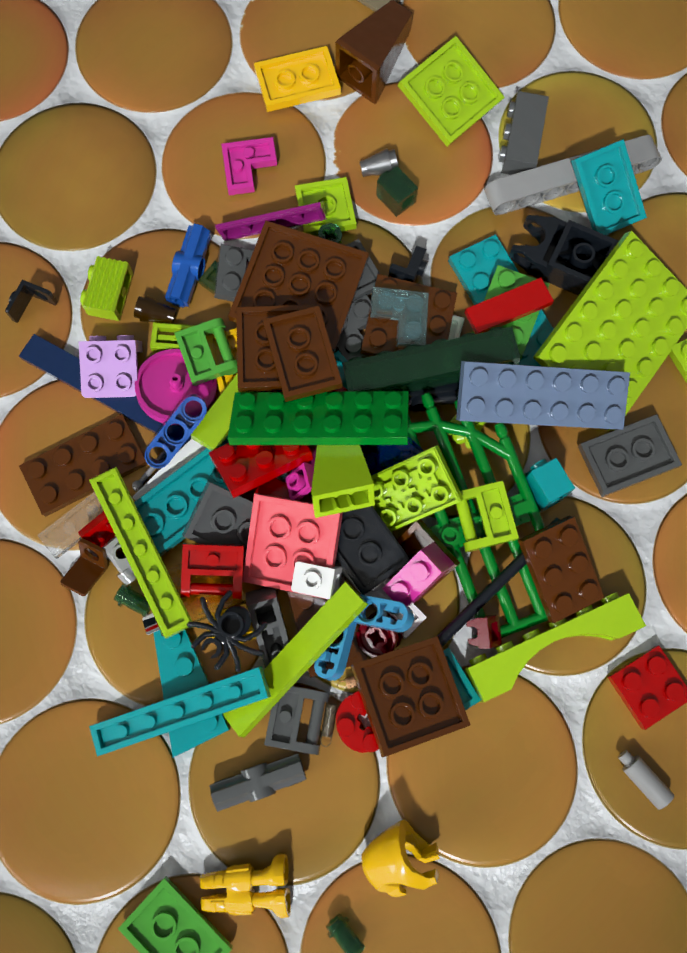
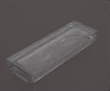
(64, 532)

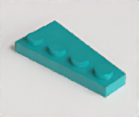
(181, 673)

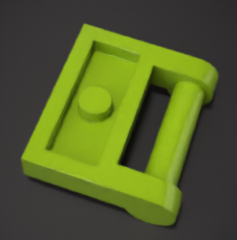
(494, 513)

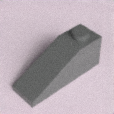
(265, 607)

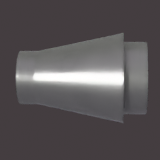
(379, 163)

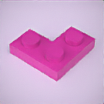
(243, 157)

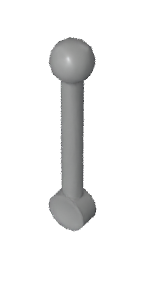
(138, 484)

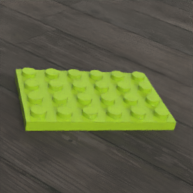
(621, 319)

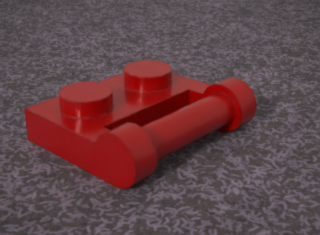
(212, 561)

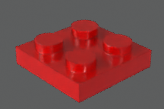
(650, 687)

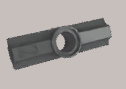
(257, 782)

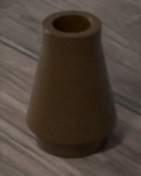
(152, 310)

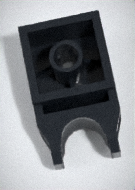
(565, 254)

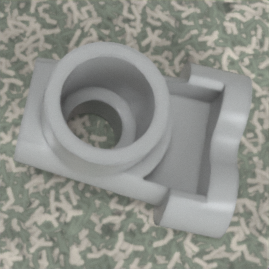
(122, 565)

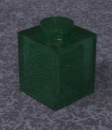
(396, 191)

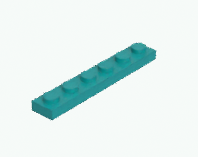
(180, 711)

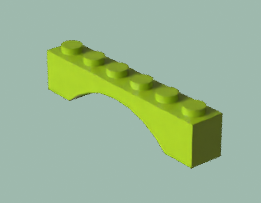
(499, 672)

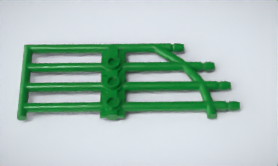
(522, 507)

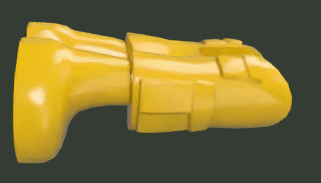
(239, 883)

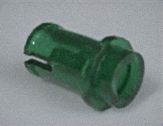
(132, 600)
(344, 935)

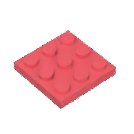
(286, 533)

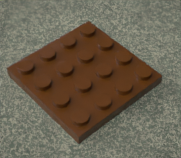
(302, 270)

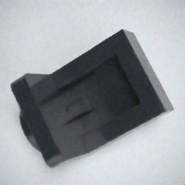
(416, 267)

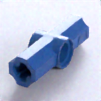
(188, 265)

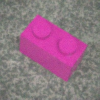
(418, 575)

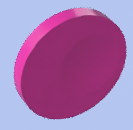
(164, 384)

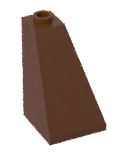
(372, 48)

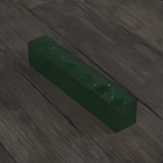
(430, 364)

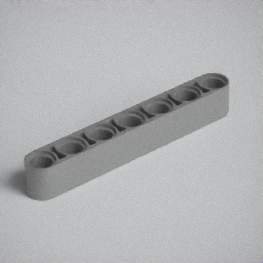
(558, 178)

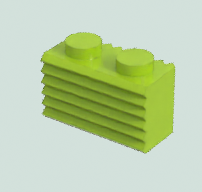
(107, 288)

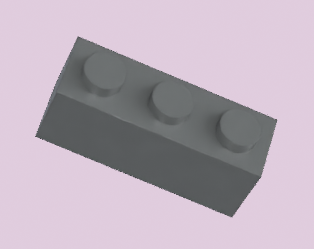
(523, 133)

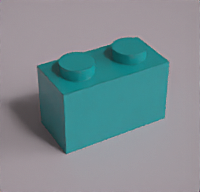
(548, 483)

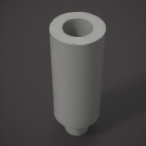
(646, 780)

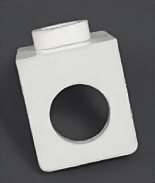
(316, 579)

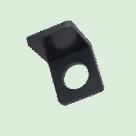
(21, 297)

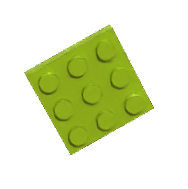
(451, 91)

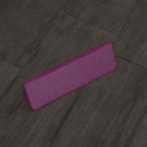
(288, 218)

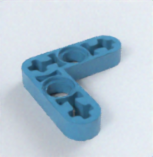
(379, 621)

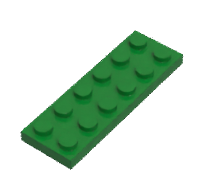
(320, 419)

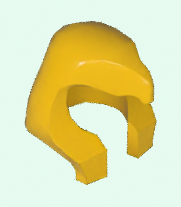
(388, 865)

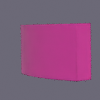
(300, 479)

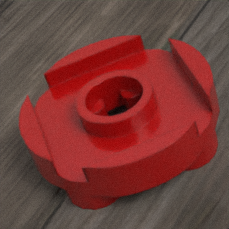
(348, 725)

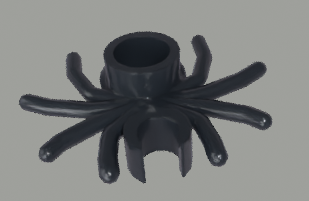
(227, 631)

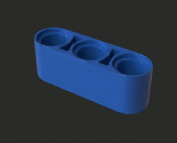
(169, 443)

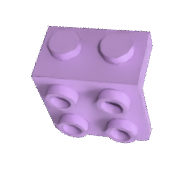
(109, 366)

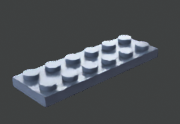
(542, 395)

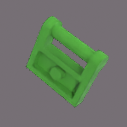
(198, 355)

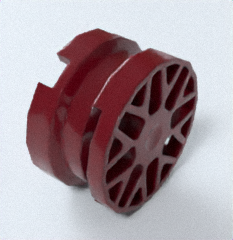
(376, 640)

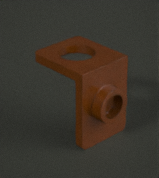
(86, 569)

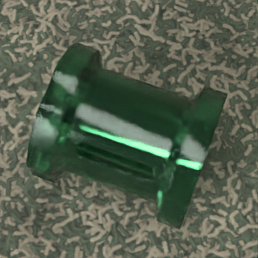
(330, 232)

